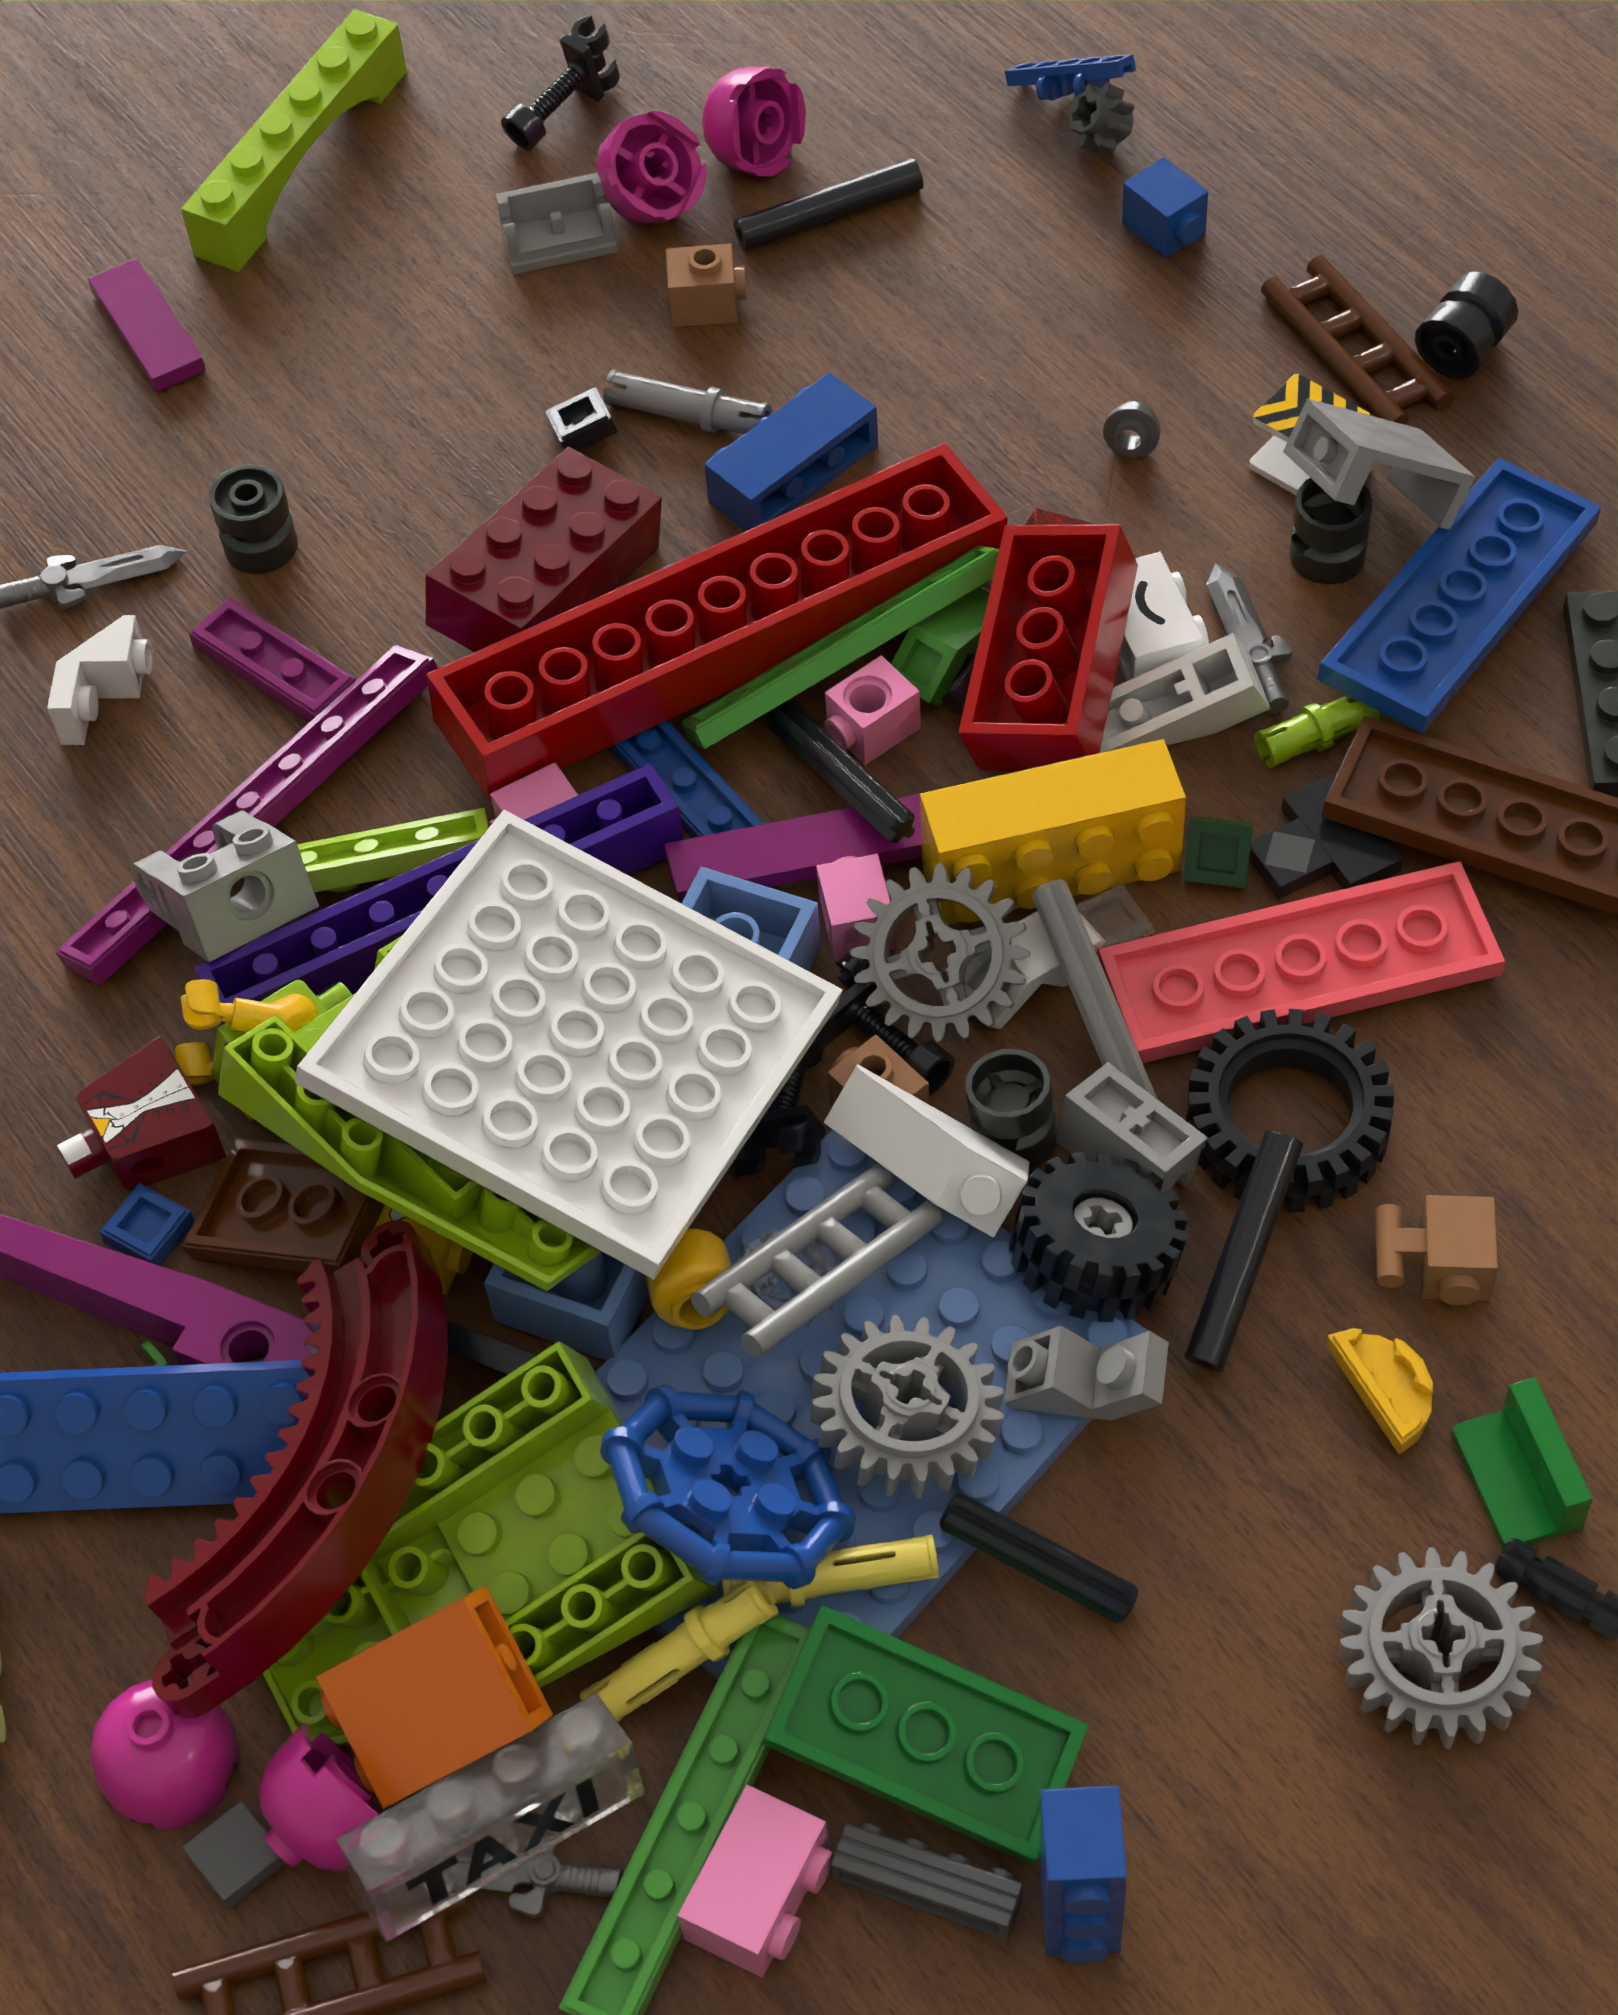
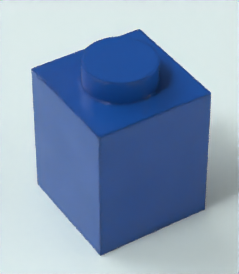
(1164, 207)

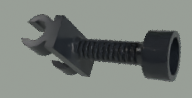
(584, 61)
(926, 1059)
(785, 1124)

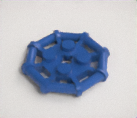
(737, 1533)

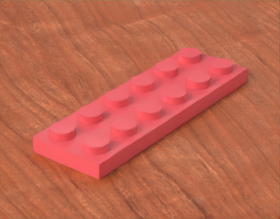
(1308, 955)

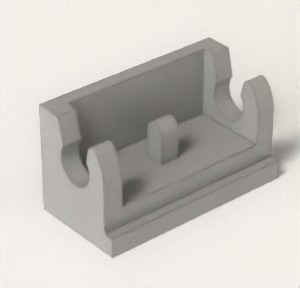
(556, 223)
(1124, 1120)

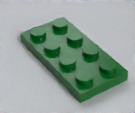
(924, 1733)

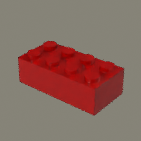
(1048, 646)

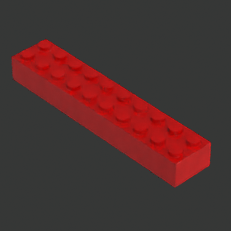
(706, 621)

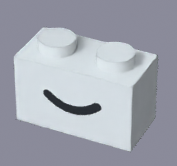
(1158, 619)

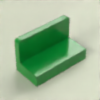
(1524, 1468)

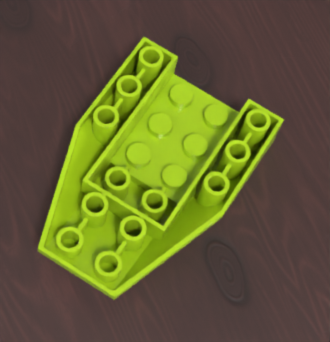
(260, 1081)
(510, 1504)

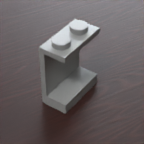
(1341, 446)

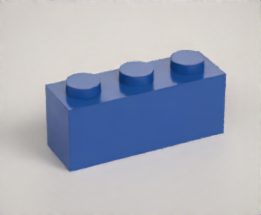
(792, 453)
(1082, 1872)

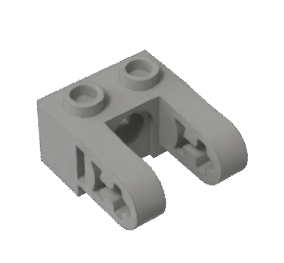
(197, 890)

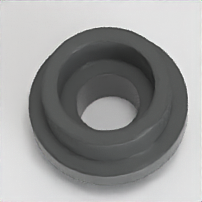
(1133, 417)

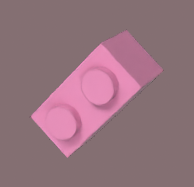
(756, 1882)

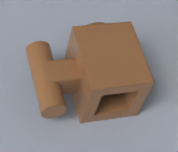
(1451, 1246)

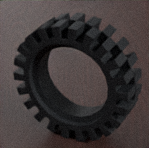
(1315, 1049)

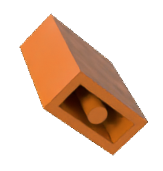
(433, 1697)

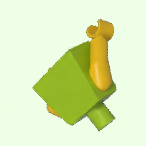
(202, 1010)

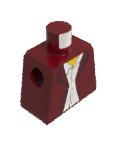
(143, 1122)

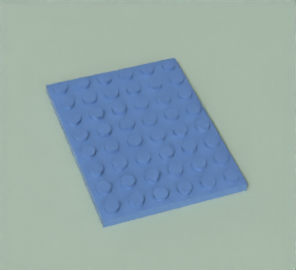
(948, 1276)

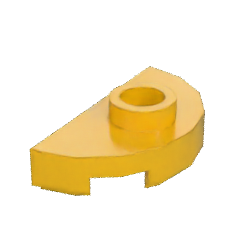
(1389, 1382)

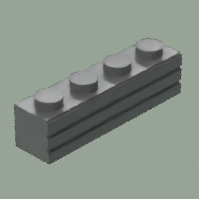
(926, 1880)

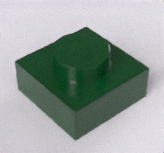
(1218, 852)

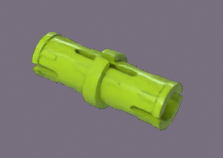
(1311, 729)

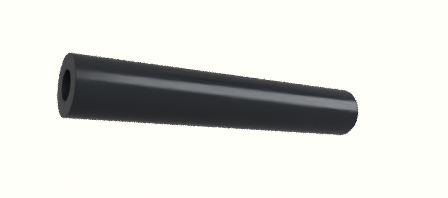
(828, 204)
(1243, 1251)

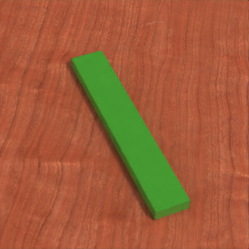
(841, 647)
(716, 1765)

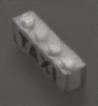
(491, 1816)

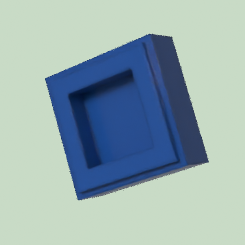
(147, 1225)

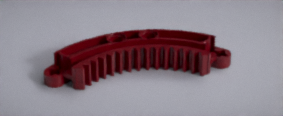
(331, 1490)

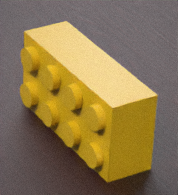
(1073, 820)

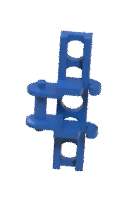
(1069, 76)

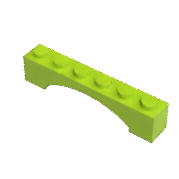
(236, 201)

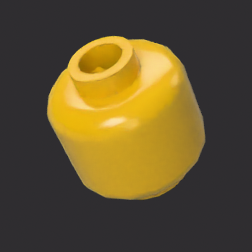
(691, 1265)

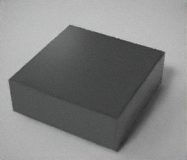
(233, 1854)

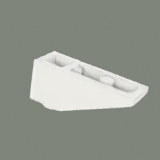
(1186, 698)
(929, 1150)

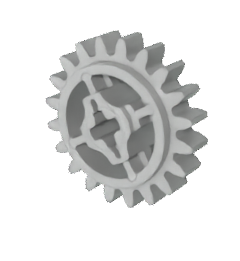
(924, 900)
(913, 1424)
(1466, 1641)

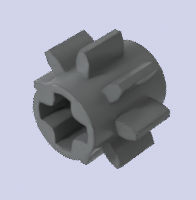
(1101, 117)

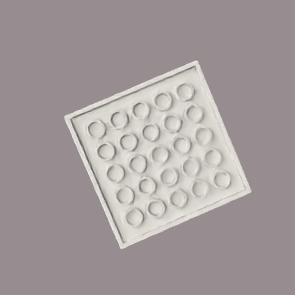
(572, 1041)

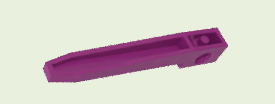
(168, 1306)

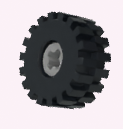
(1083, 1263)

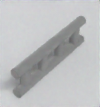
(814, 1291)

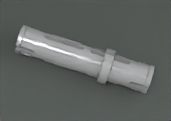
(708, 408)

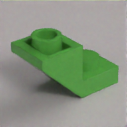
(940, 644)

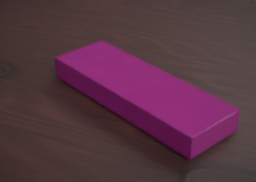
(147, 325)
(269, 659)

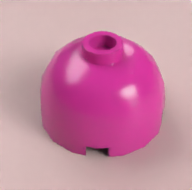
(754, 120)
(651, 168)
(159, 1763)
(312, 1799)

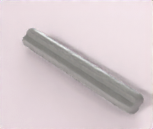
(1088, 981)

